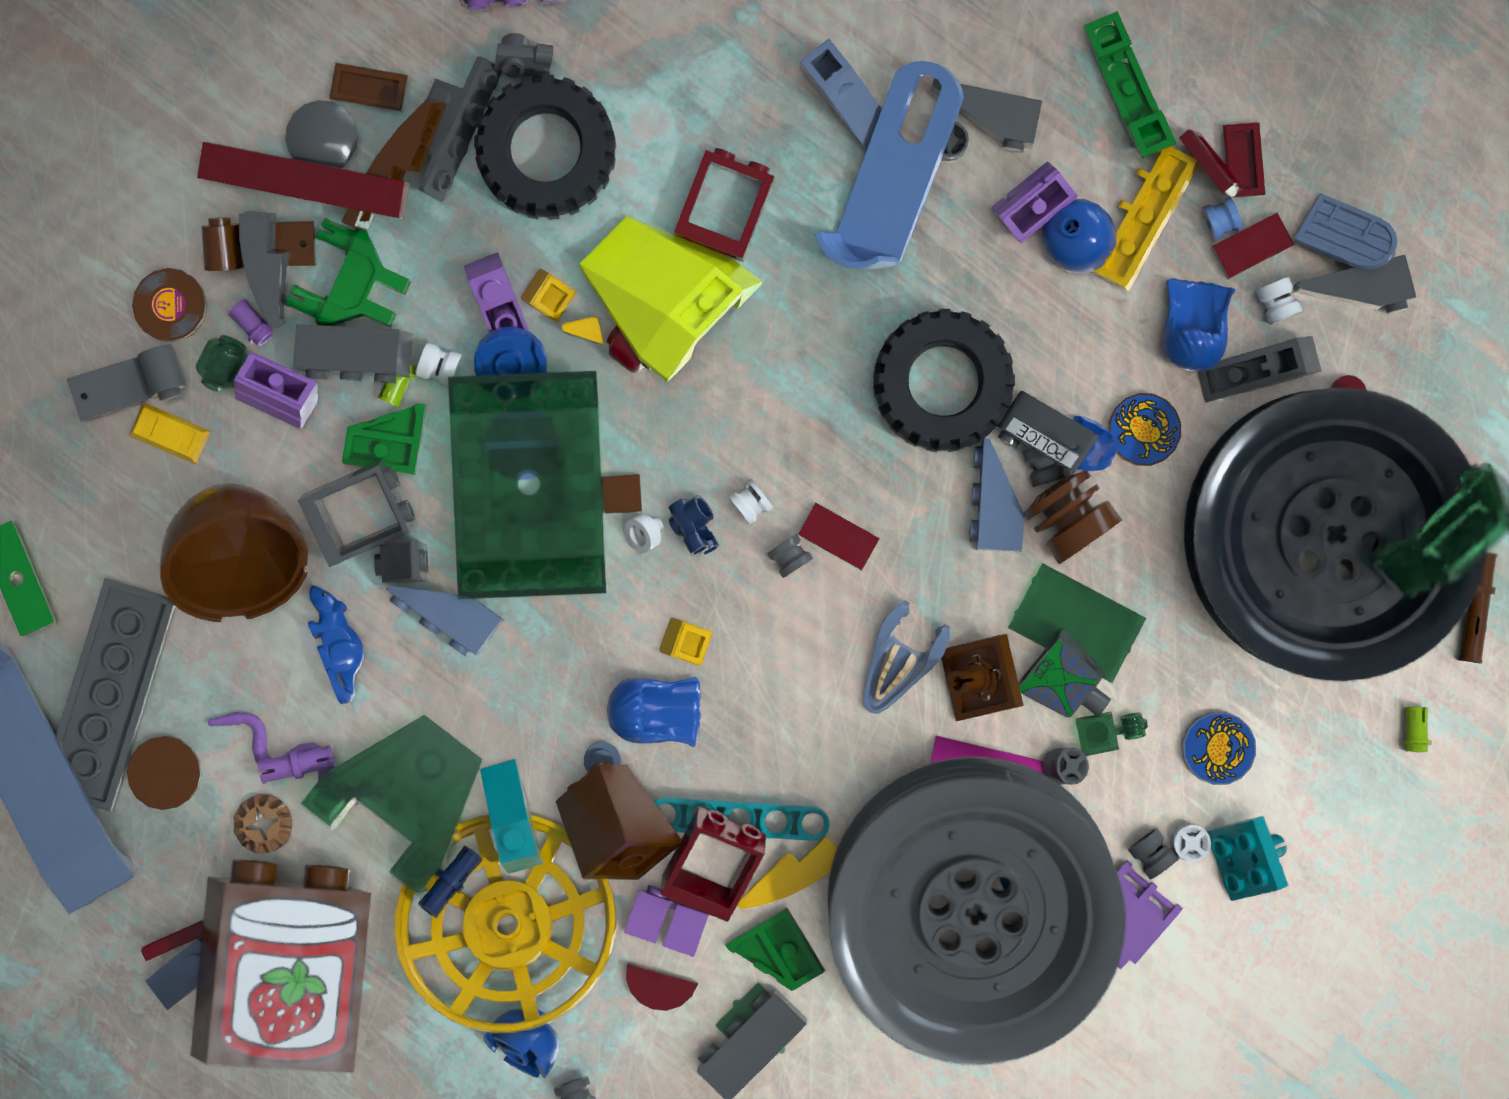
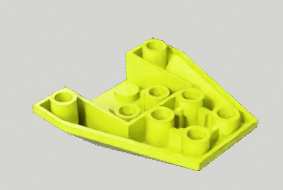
(663, 290)

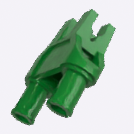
(355, 283)

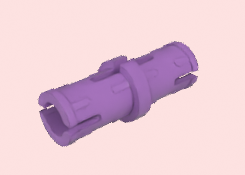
(296, 764)

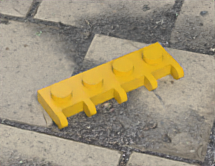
(1147, 215)

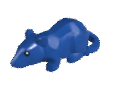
(341, 647)

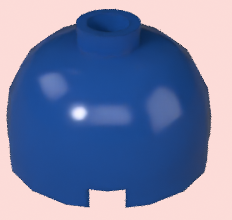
(1079, 237)
(528, 1050)

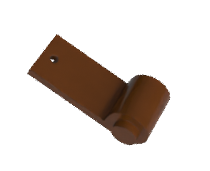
(223, 245)

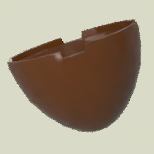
(232, 554)

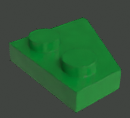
(388, 437)
(779, 950)

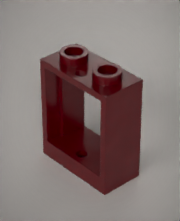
(711, 239)
(703, 893)

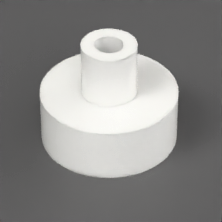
(643, 532)

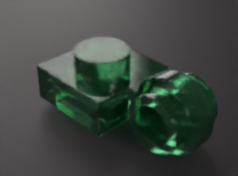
(1100, 734)

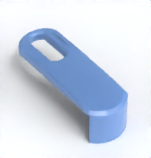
(894, 175)

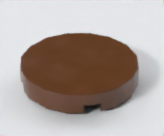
(164, 773)

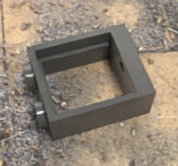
(324, 529)

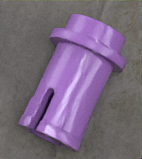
(253, 325)

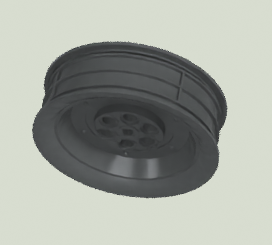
(952, 996)

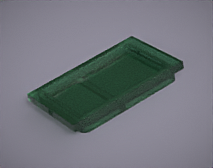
(1091, 618)

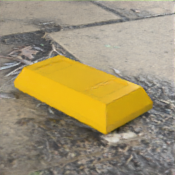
(169, 433)

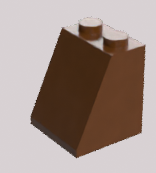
(614, 825)

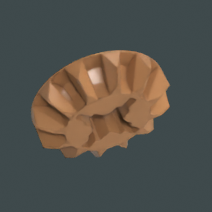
(276, 834)

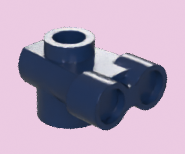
(690, 521)

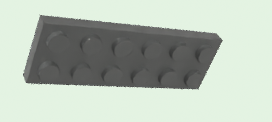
(112, 686)

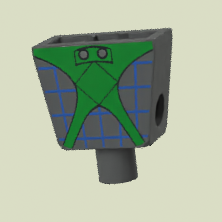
(1065, 678)

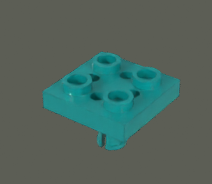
(1248, 858)

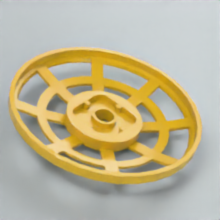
(512, 950)

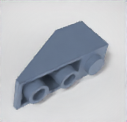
(842, 90)
(999, 512)
(464, 620)

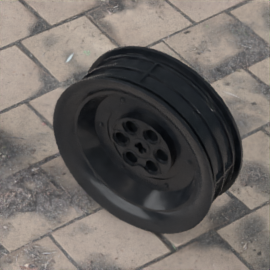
(1250, 562)

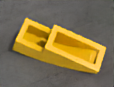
(791, 875)

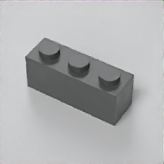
(352, 352)
(750, 1043)

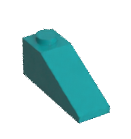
(510, 817)

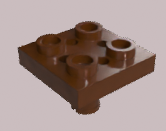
(971, 678)

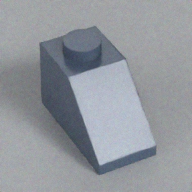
(177, 976)

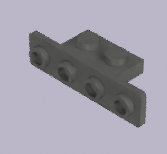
(456, 125)

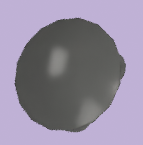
(322, 134)

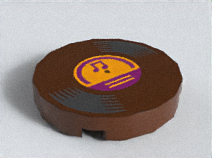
(169, 305)

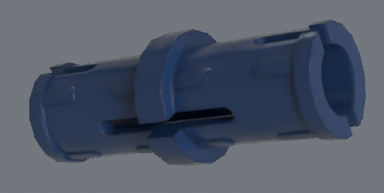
(450, 881)

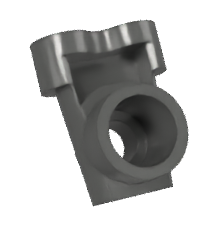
(518, 58)

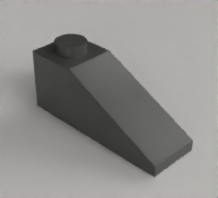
(1000, 115)
(1373, 289)
(1260, 368)
(402, 562)

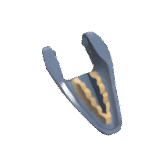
(897, 666)

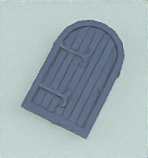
(1347, 234)

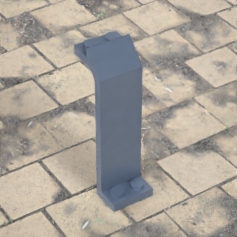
(49, 800)

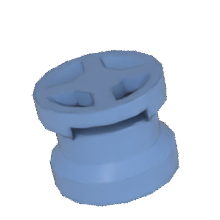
(1222, 218)

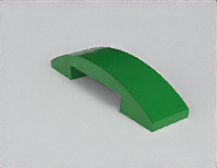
(1128, 85)

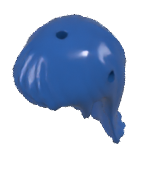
(1196, 324)
(655, 710)

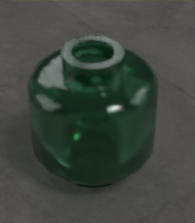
(221, 362)

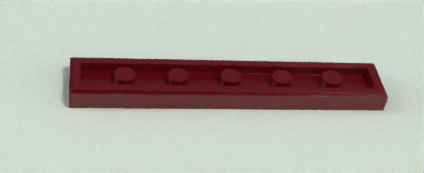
(303, 180)

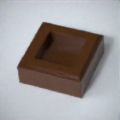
(622, 494)

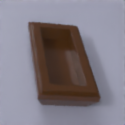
(368, 87)

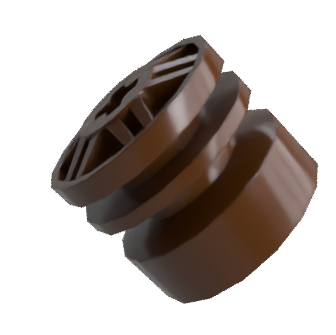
(1072, 516)

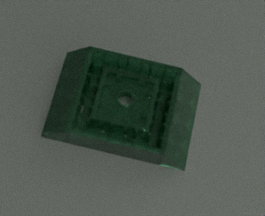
(518, 540)

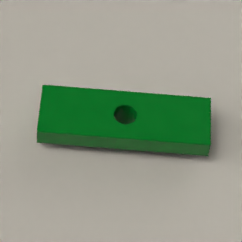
(26, 601)

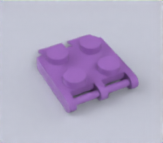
(1143, 917)

